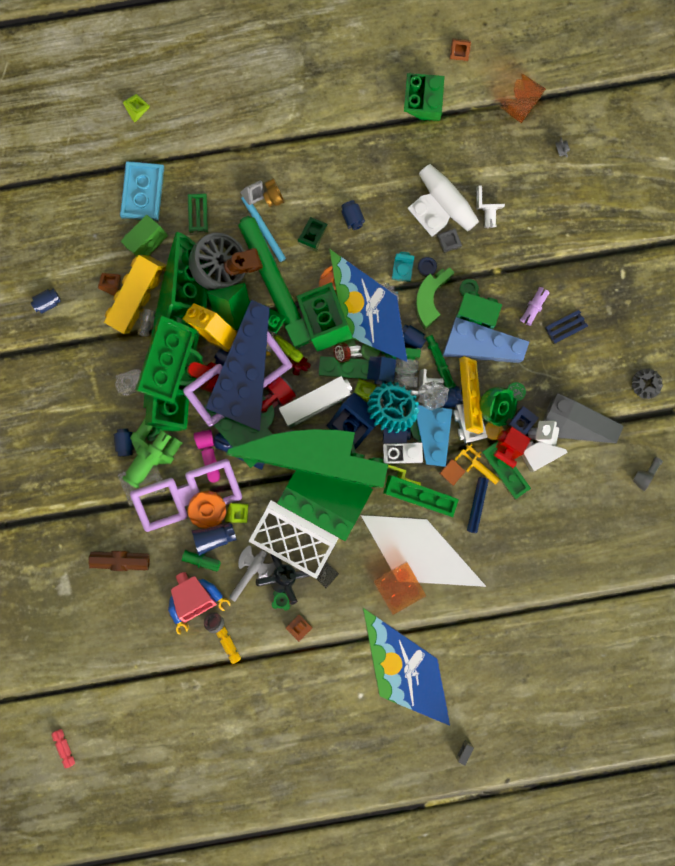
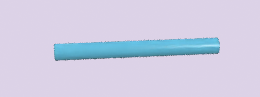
(265, 231)

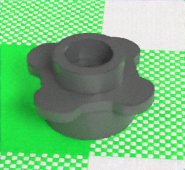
(562, 147)

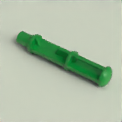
(440, 362)

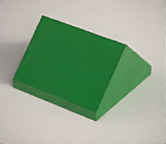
(230, 303)

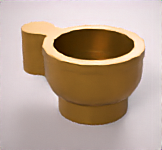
(273, 195)

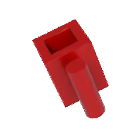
(512, 445)

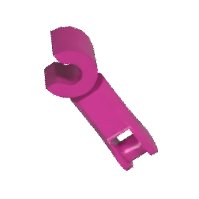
(205, 441)

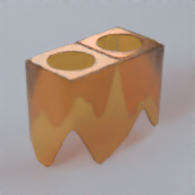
(527, 94)

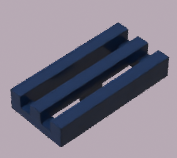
(579, 319)

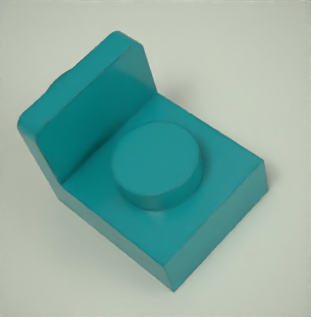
(403, 267)

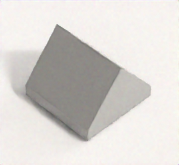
(253, 192)

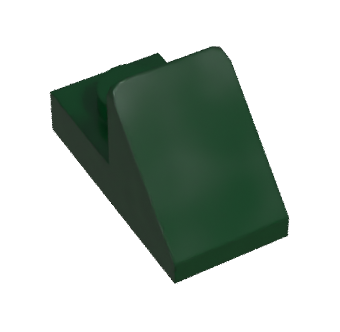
(312, 234)

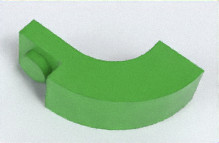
(424, 302)

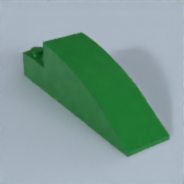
(316, 453)

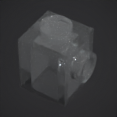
(127, 382)

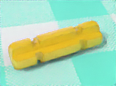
(228, 645)

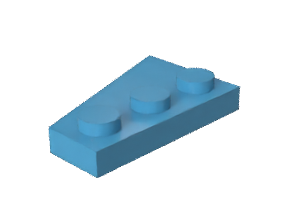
(434, 434)

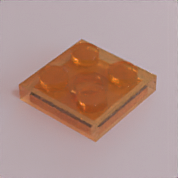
(399, 588)

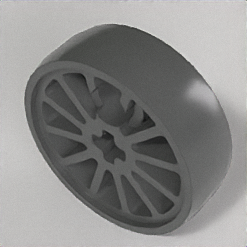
(213, 257)

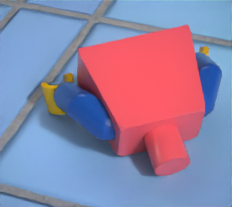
(191, 599)

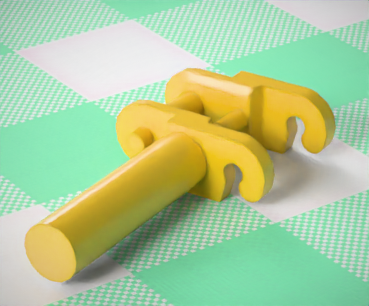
(477, 464)

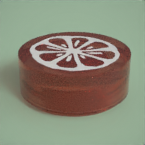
(342, 352)

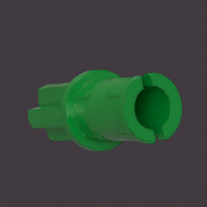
(201, 561)

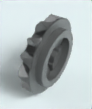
(638, 383)

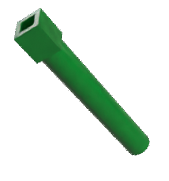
(275, 283)

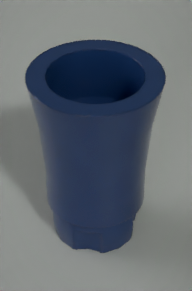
(213, 537)

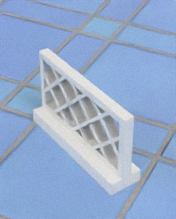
(301, 524)

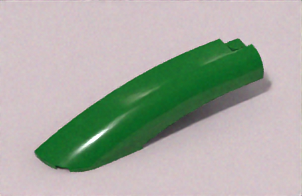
(176, 296)

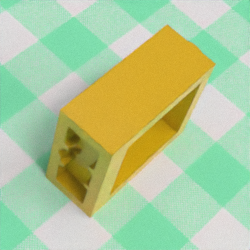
(210, 326)

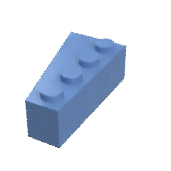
(483, 343)

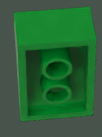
(324, 317)

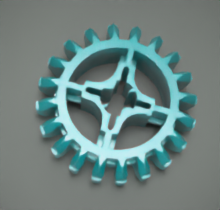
(395, 397)

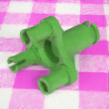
(149, 454)

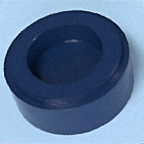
(427, 266)

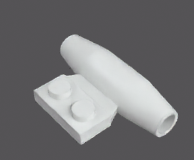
(441, 204)

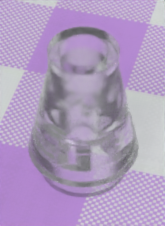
(146, 321)

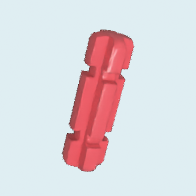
(63, 748)

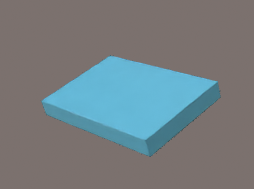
(142, 190)

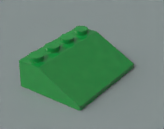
(325, 501)

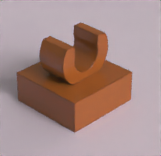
(299, 627)

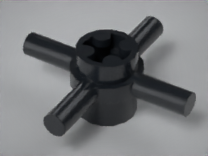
(283, 579)

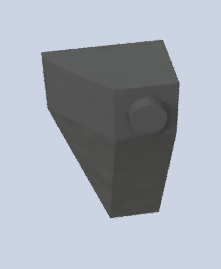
(581, 422)

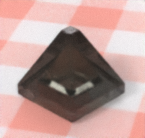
(327, 575)

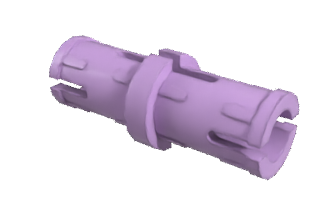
(534, 306)

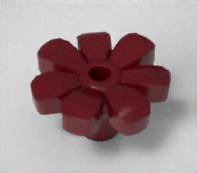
(298, 366)

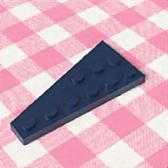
(241, 379)

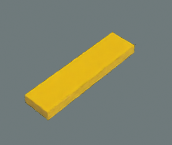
(471, 395)

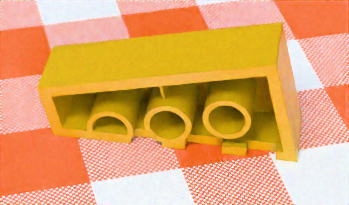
(134, 293)

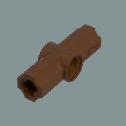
(119, 560)

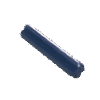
(477, 505)

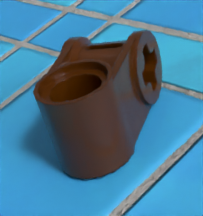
(243, 262)

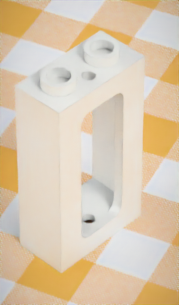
(316, 401)

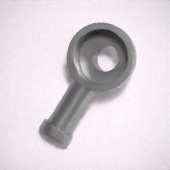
(644, 478)

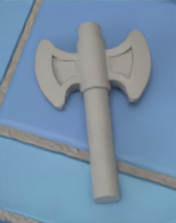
(255, 565)

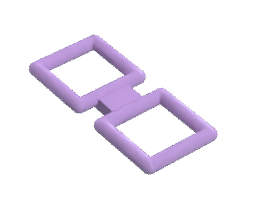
(188, 390)
(183, 494)

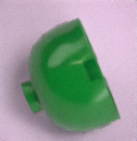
(498, 405)

